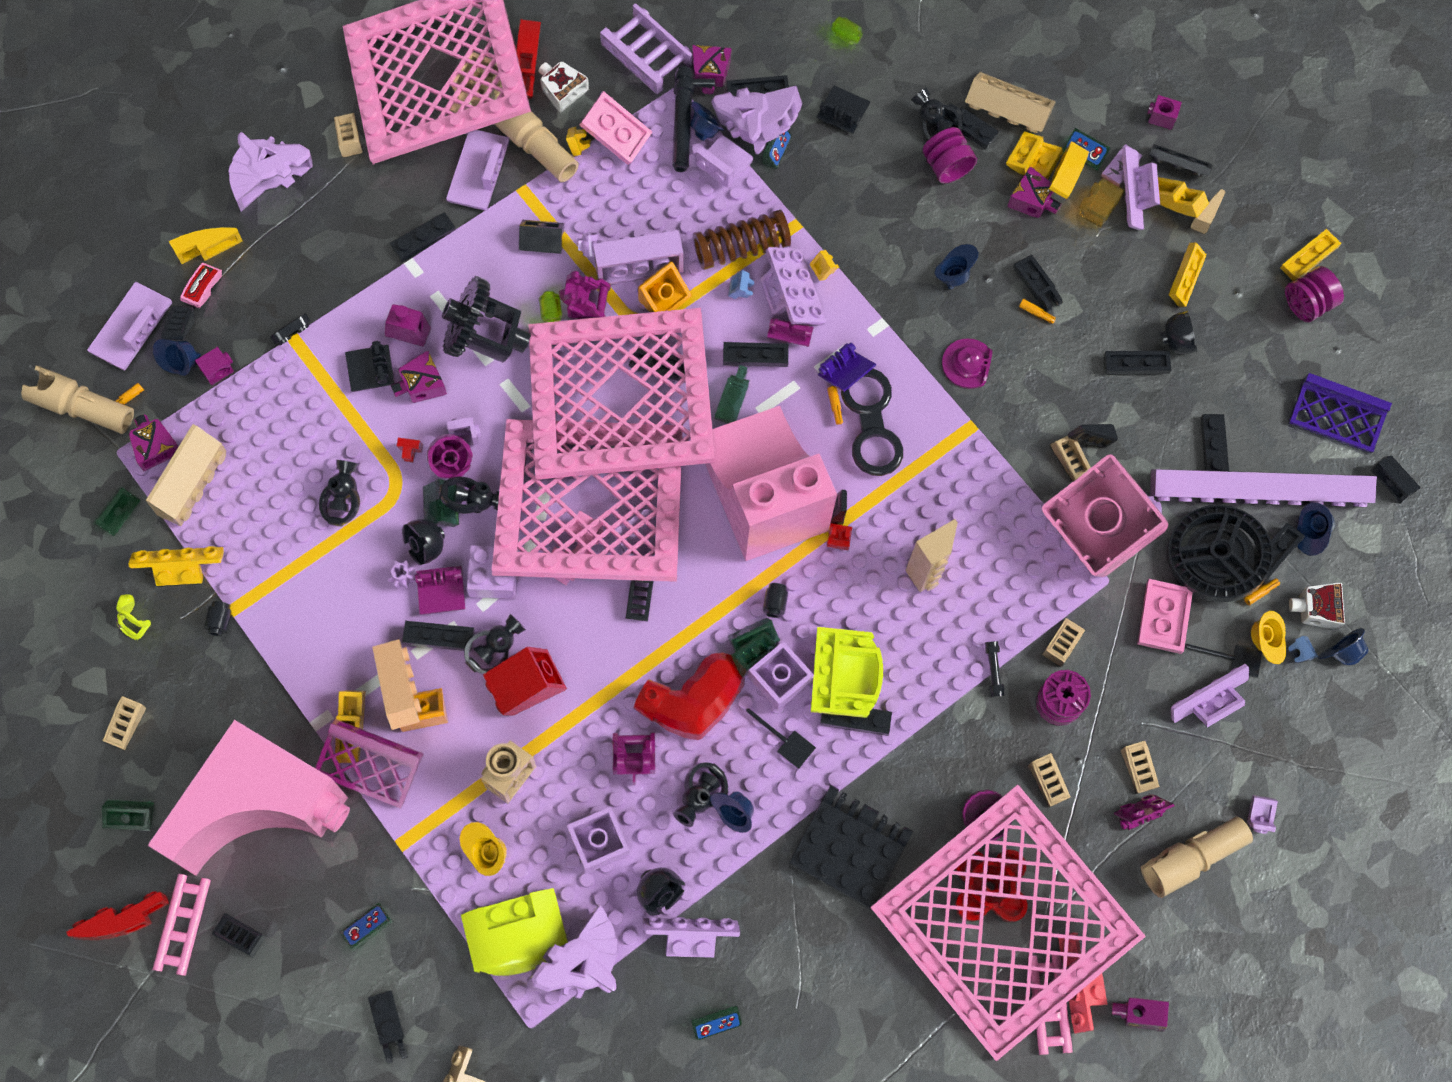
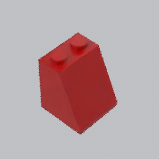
(524, 681)

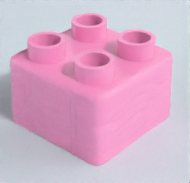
(1105, 517)

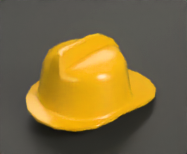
(1269, 637)
(483, 848)

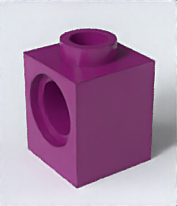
(1167, 105)
(215, 365)

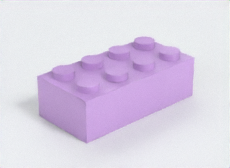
(637, 256)

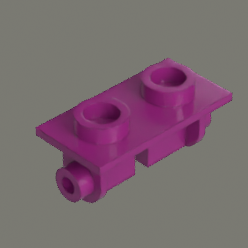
(790, 333)

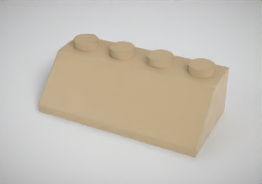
(1009, 102)
(186, 476)
(931, 557)

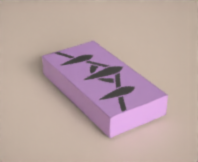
(1115, 171)

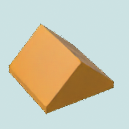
(663, 290)
(432, 708)

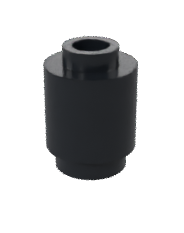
(775, 600)
(218, 618)

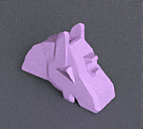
(758, 115)
(265, 166)
(593, 953)

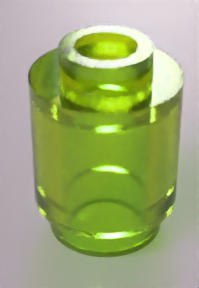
(847, 30)
(550, 307)

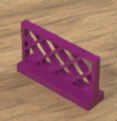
(377, 745)

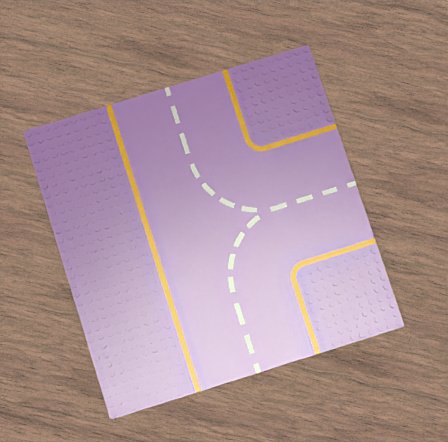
(322, 595)

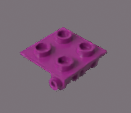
(440, 590)
(1147, 809)

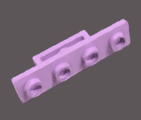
(1140, 187)
(1214, 700)
(690, 936)

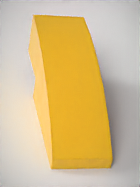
(1068, 170)
(1179, 198)
(205, 243)
(351, 711)

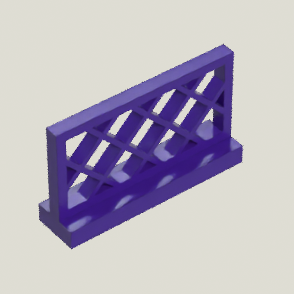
(1345, 395)

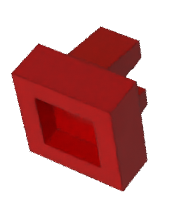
(409, 448)
(839, 536)

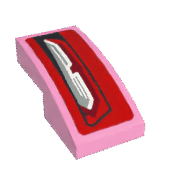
(200, 285)

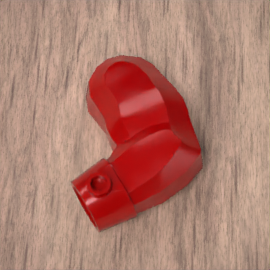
(699, 703)

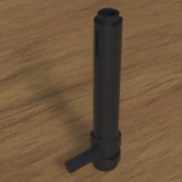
(684, 90)

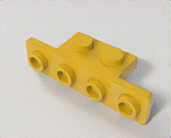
(176, 566)

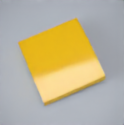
(1034, 153)

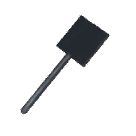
(1241, 656)
(795, 748)

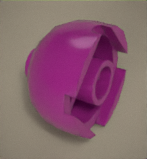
(449, 456)

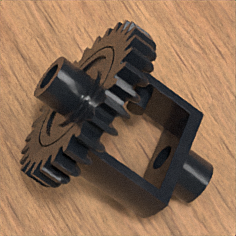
(464, 316)

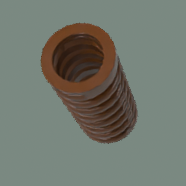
(703, 242)

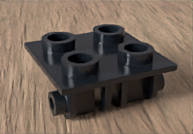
(843, 109)
(370, 367)

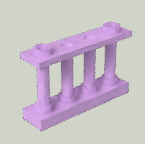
(640, 66)

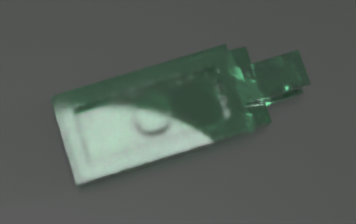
(733, 396)

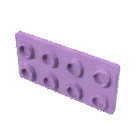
(478, 169)
(791, 287)
(129, 326)

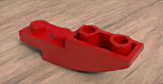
(527, 52)
(110, 923)

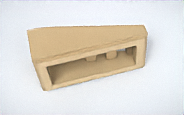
(353, 144)
(1205, 219)
(1065, 461)
(1055, 656)
(131, 726)
(1148, 765)
(1038, 775)

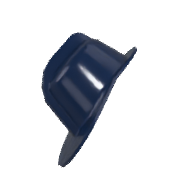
(704, 122)
(956, 265)
(175, 356)
(1316, 524)
(1348, 649)
(734, 810)

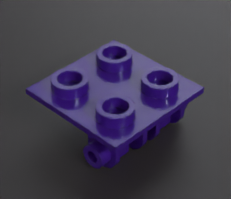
(845, 367)

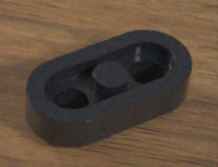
(283, 334)

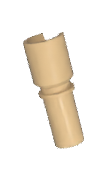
(537, 140)
(65, 396)
(1183, 862)

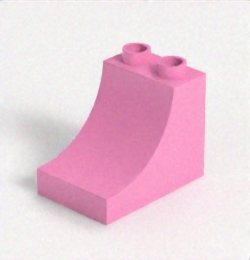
(769, 484)
(246, 789)

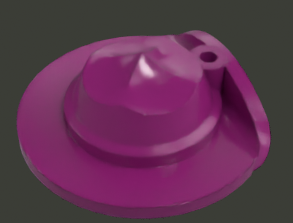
(967, 363)

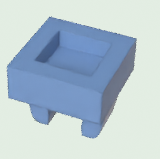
(739, 285)
(1306, 649)

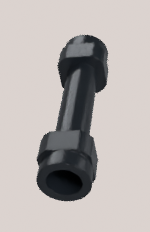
(992, 649)

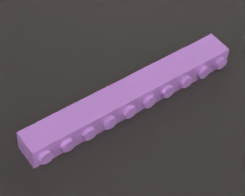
(1262, 486)

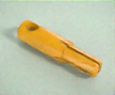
(1036, 311)
(130, 394)
(835, 404)
(1261, 592)

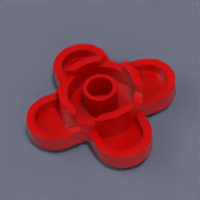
(1005, 908)

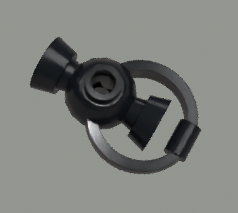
(927, 104)
(342, 487)
(478, 496)
(492, 645)
(697, 797)

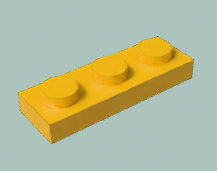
(1310, 255)
(1187, 274)

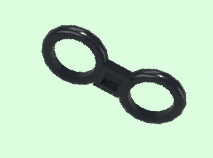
(873, 426)

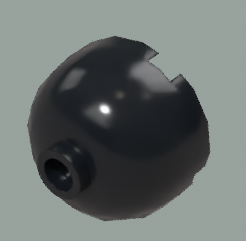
(1179, 334)
(424, 539)
(659, 889)

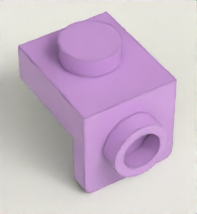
(464, 426)
(1262, 814)

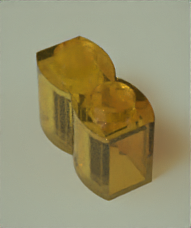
(1101, 202)

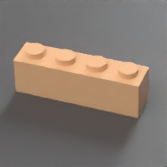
(396, 685)

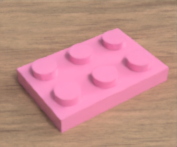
(615, 128)
(1165, 616)

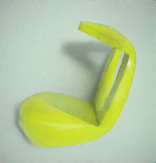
(124, 607)

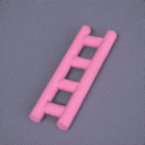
(187, 938)
(1060, 1015)

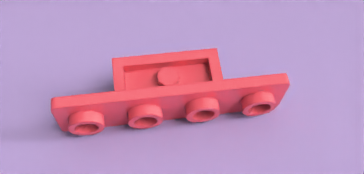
(1091, 995)

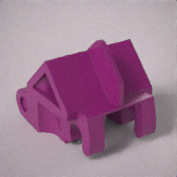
(577, 293)
(633, 762)

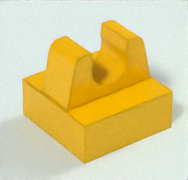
(575, 142)
(823, 265)

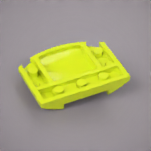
(846, 672)
(514, 933)

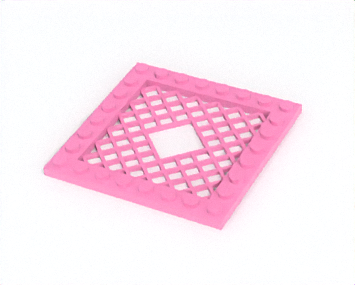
(509, 103)
(619, 459)
(510, 562)
(1053, 995)

